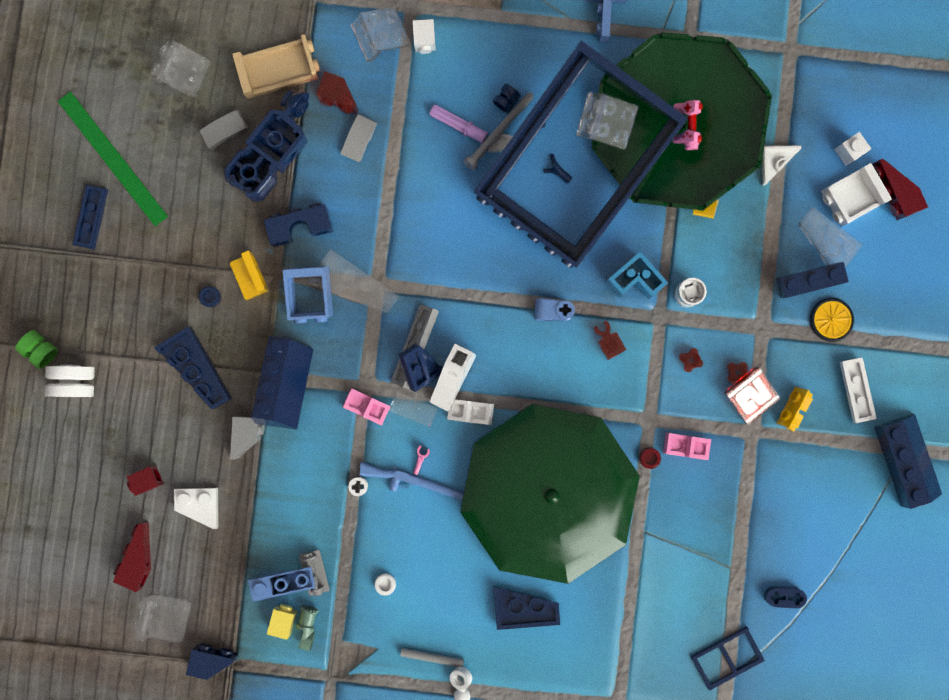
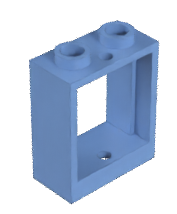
(290, 296)

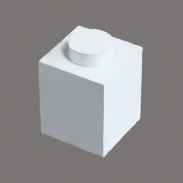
(424, 36)
(852, 149)

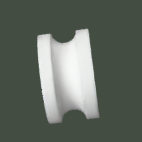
(354, 481)

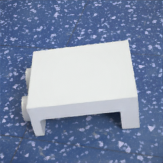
(855, 195)

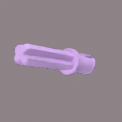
(458, 123)

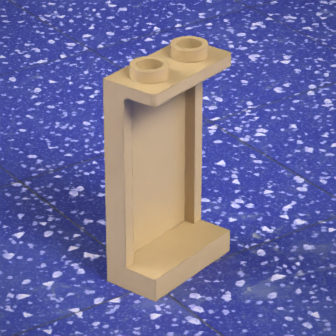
(276, 67)

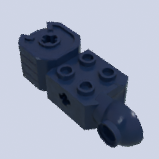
(269, 148)

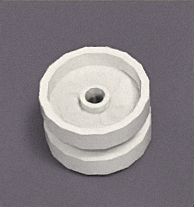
(69, 381)

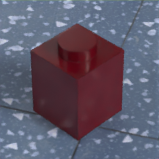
(144, 480)

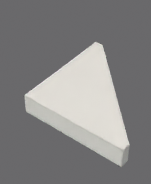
(775, 159)

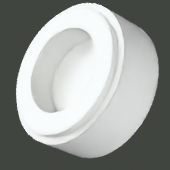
(385, 584)

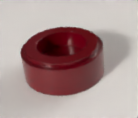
(650, 458)

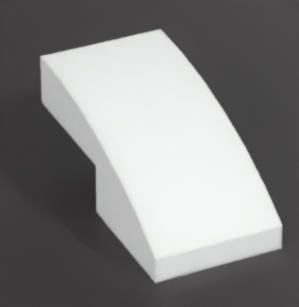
(471, 412)

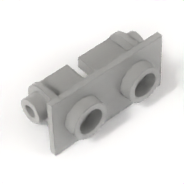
(314, 560)

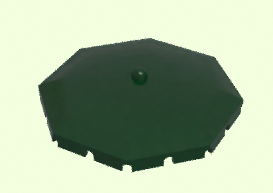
(730, 120)
(549, 493)

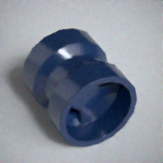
(506, 98)

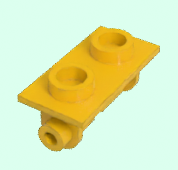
(798, 400)

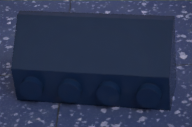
(282, 383)
(908, 462)

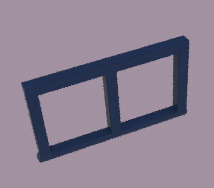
(734, 673)

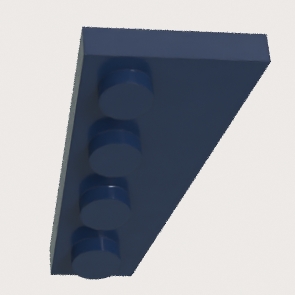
(192, 362)

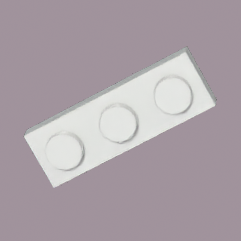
(857, 390)

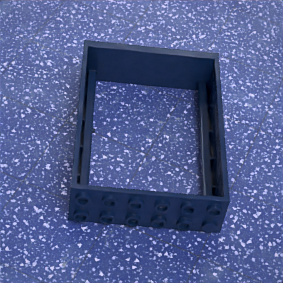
(521, 218)

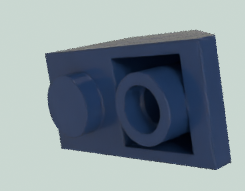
(206, 661)

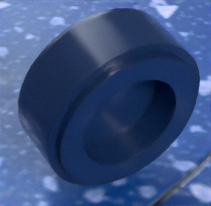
(210, 296)

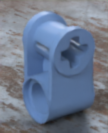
(549, 310)

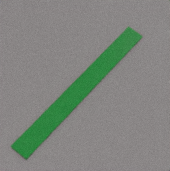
(112, 159)

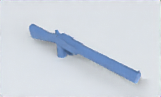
(397, 475)

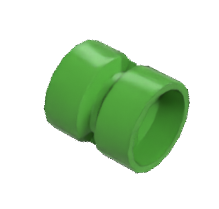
(34, 348)

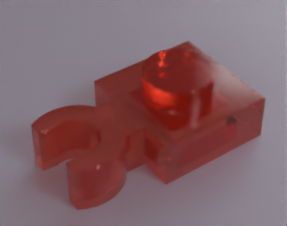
(611, 343)

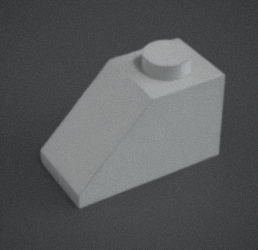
(244, 435)

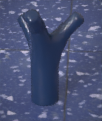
(558, 170)

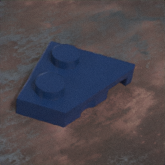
(418, 367)

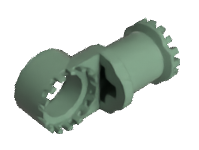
(306, 625)

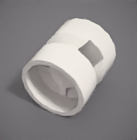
(690, 292)

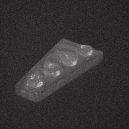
(355, 284)

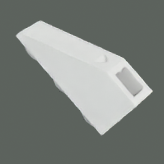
(452, 377)

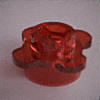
(697, 362)
(742, 368)

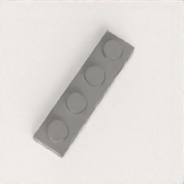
(418, 335)

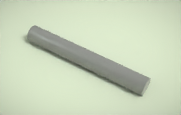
(430, 657)

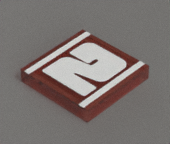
(752, 395)

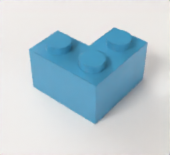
(637, 272)

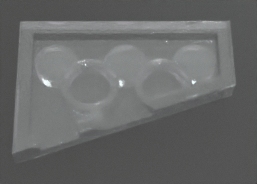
(828, 238)

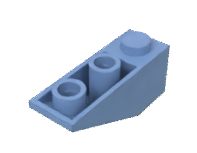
(281, 583)

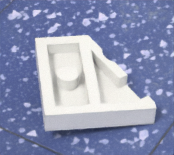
(198, 504)

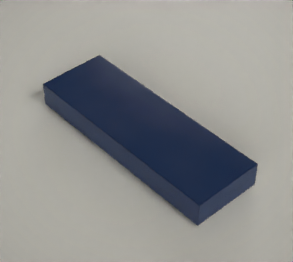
(90, 217)

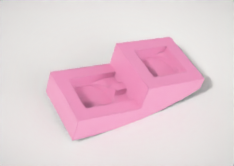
(366, 406)
(687, 446)

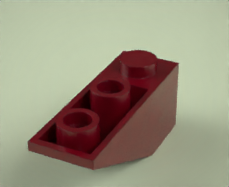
(904, 193)
(137, 560)

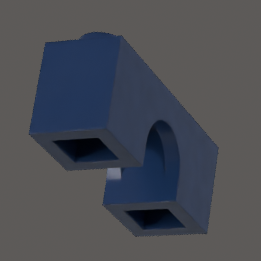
(280, 227)
(812, 280)

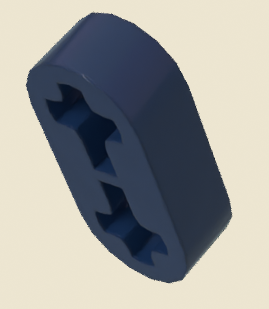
(785, 592)

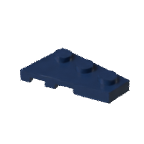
(523, 610)

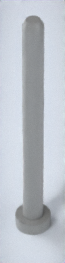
(471, 162)

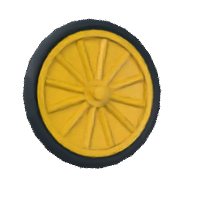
(832, 319)

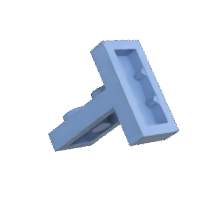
(604, 11)

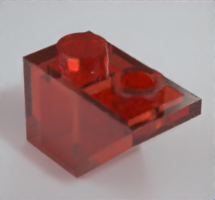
(335, 92)

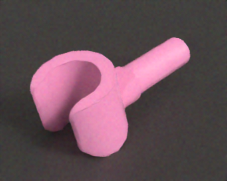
(419, 461)

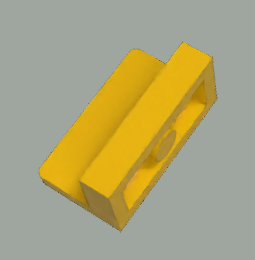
(248, 275)

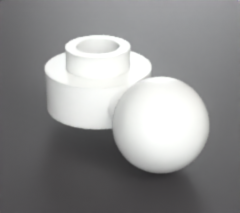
(461, 679)

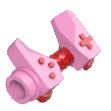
(690, 137)

